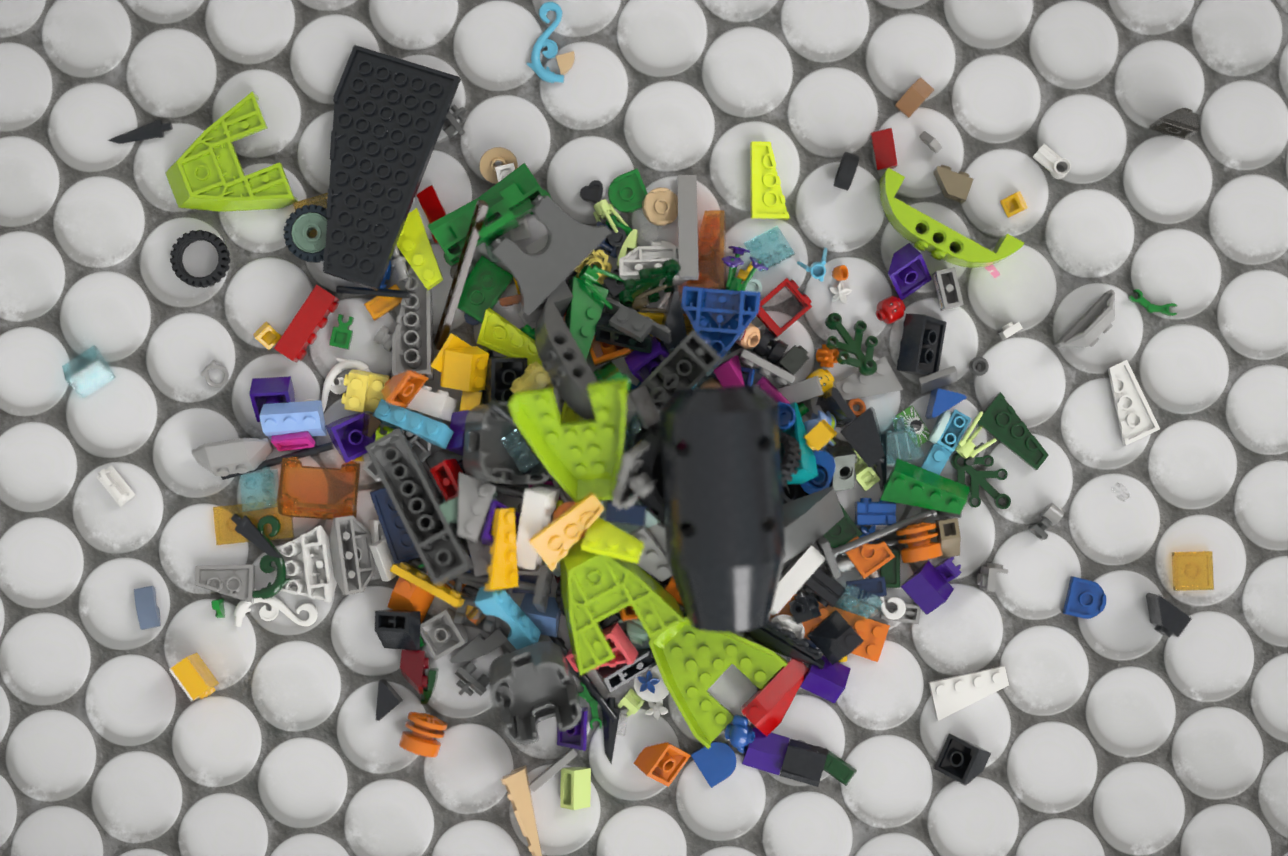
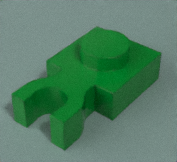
(341, 335)

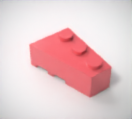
(620, 645)

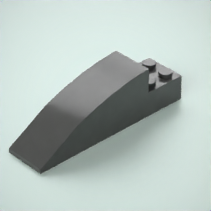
(419, 508)
(809, 519)

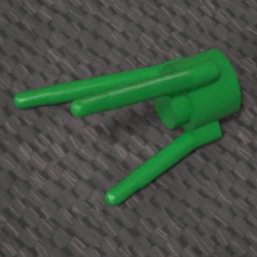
(590, 277)

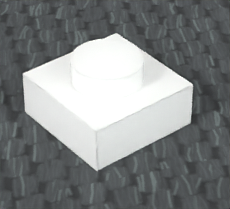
(1010, 329)

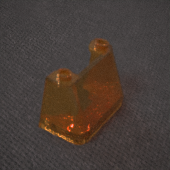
(318, 490)

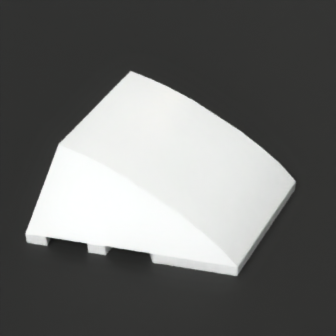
(309, 565)

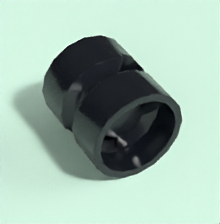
(776, 351)

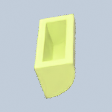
(575, 788)

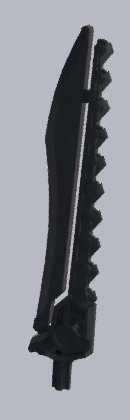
(783, 642)

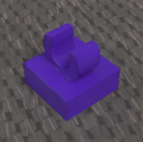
(948, 569)

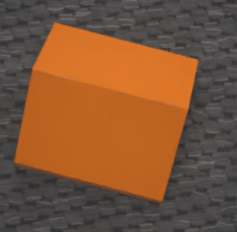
(604, 352)

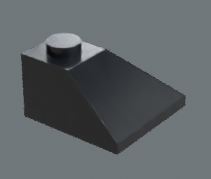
(835, 637)
(961, 760)

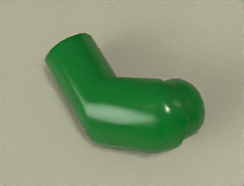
(627, 229)

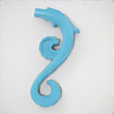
(543, 41)

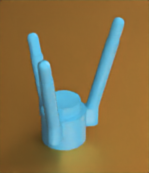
(817, 269)

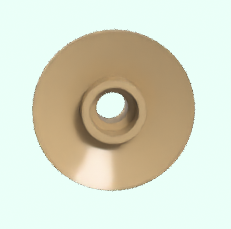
(488, 160)

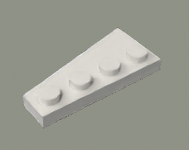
(1131, 405)
(963, 690)

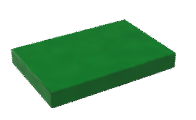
(483, 288)

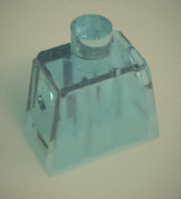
(902, 442)

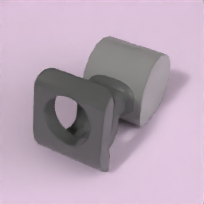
(1050, 516)

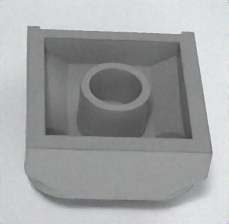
(443, 634)

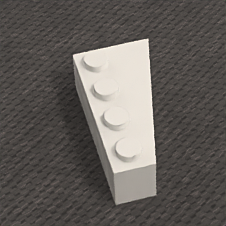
(536, 513)

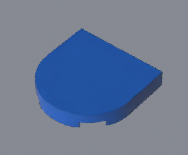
(1084, 598)
(716, 762)

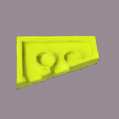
(612, 542)

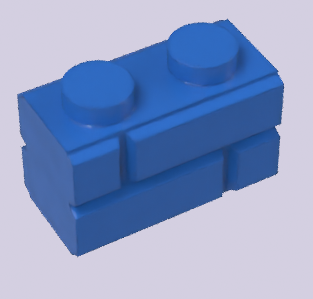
(875, 512)

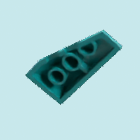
(808, 467)

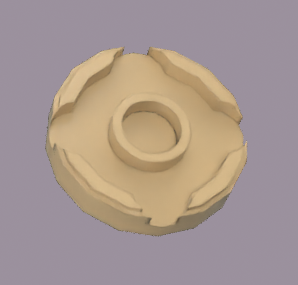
(660, 206)

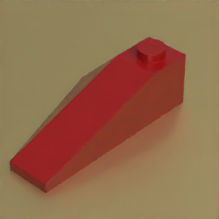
(771, 702)

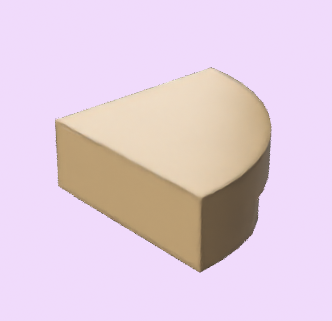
(565, 62)

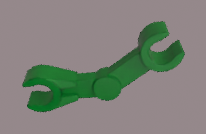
(1164, 309)
(593, 704)

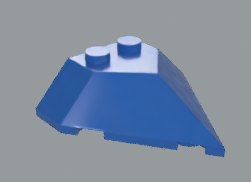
(720, 314)

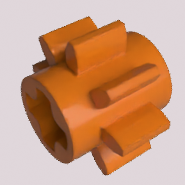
(826, 356)

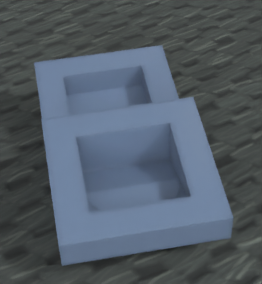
(147, 608)

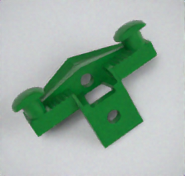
(507, 198)

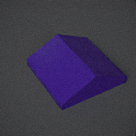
(766, 752)

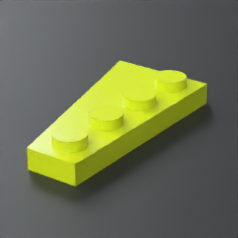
(506, 338)

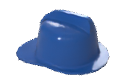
(825, 470)

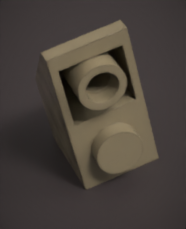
(953, 184)
(948, 536)

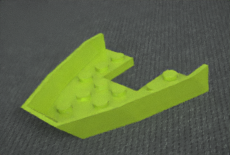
(211, 175)
(579, 453)
(600, 586)
(692, 663)

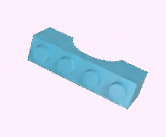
(417, 424)
(501, 605)

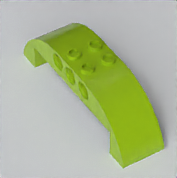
(906, 220)

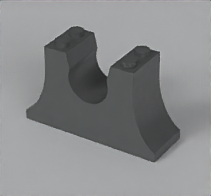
(565, 250)

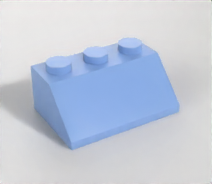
(293, 418)

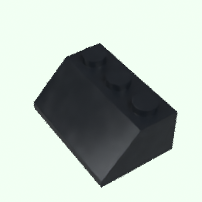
(921, 345)
(500, 376)

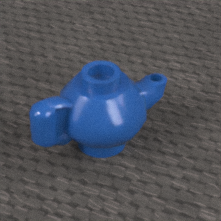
(739, 733)

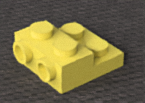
(533, 379)
(363, 390)

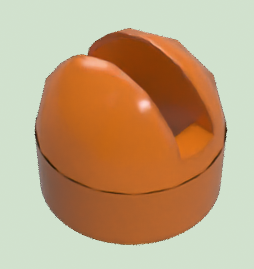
(840, 273)

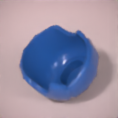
(786, 416)

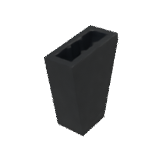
(866, 438)

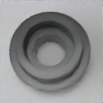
(984, 364)

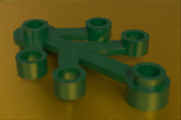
(668, 271)
(852, 346)
(977, 479)

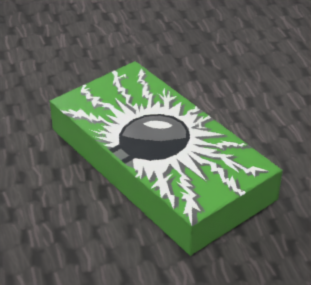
(912, 418)

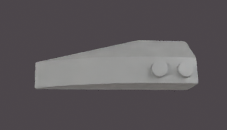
(414, 331)

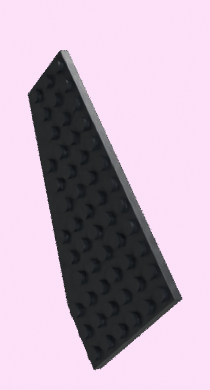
(379, 150)

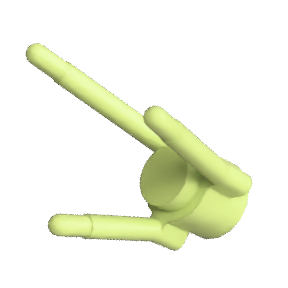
(604, 210)
(966, 446)

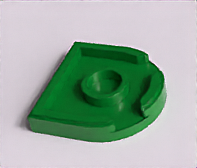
(627, 192)

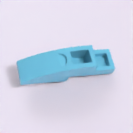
(941, 451)

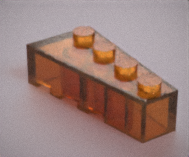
(710, 252)

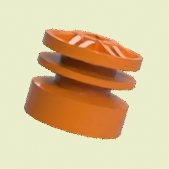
(919, 542)
(424, 730)

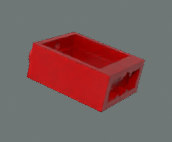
(803, 299)

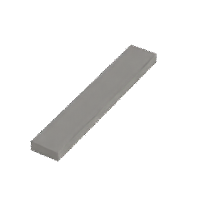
(687, 227)

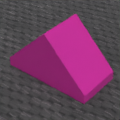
(730, 372)

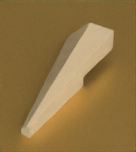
(521, 800)

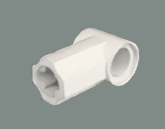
(1050, 159)

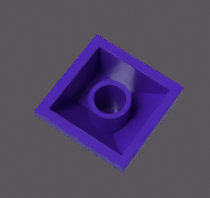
(908, 271)
(348, 436)

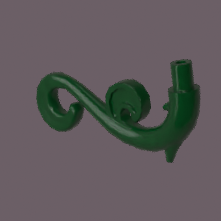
(266, 560)

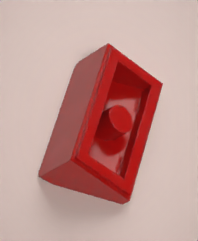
(884, 149)
(431, 204)

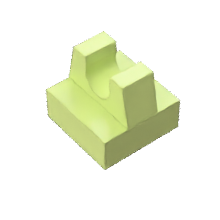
(631, 702)

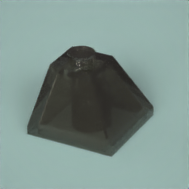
(1179, 123)

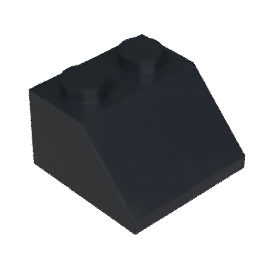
(1165, 616)

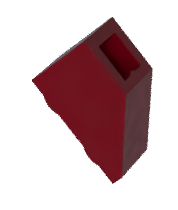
(413, 668)

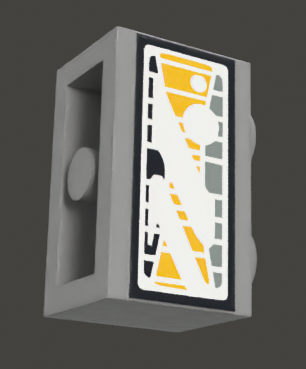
(947, 289)

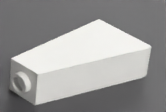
(795, 576)

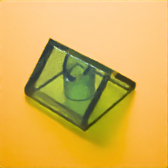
(87, 372)

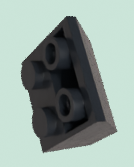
(398, 629)

